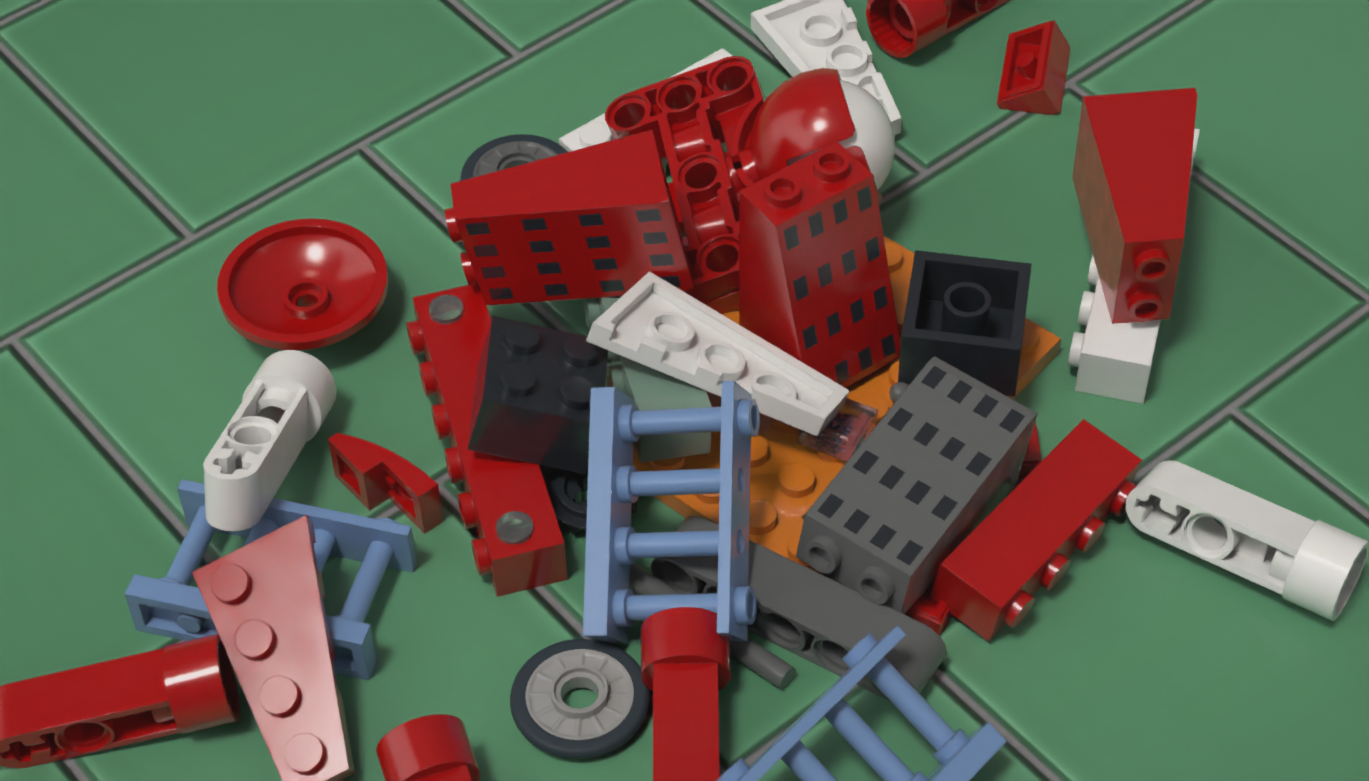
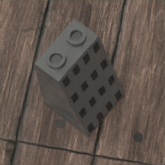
(917, 486)

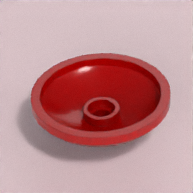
(302, 284)

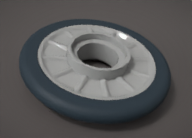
(586, 731)

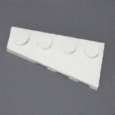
(703, 348)

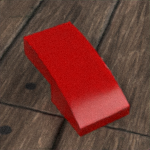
(379, 475)

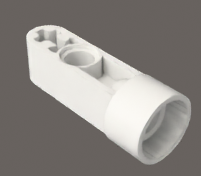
(264, 437)
(1259, 541)

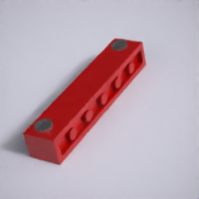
(502, 495)

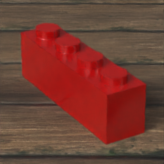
(1036, 531)

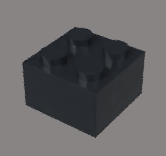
(967, 316)
(535, 394)

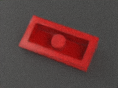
(1034, 70)

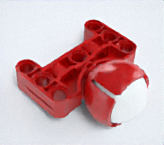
(762, 136)

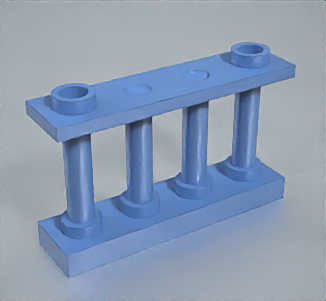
(617, 484)
(179, 611)
(956, 751)

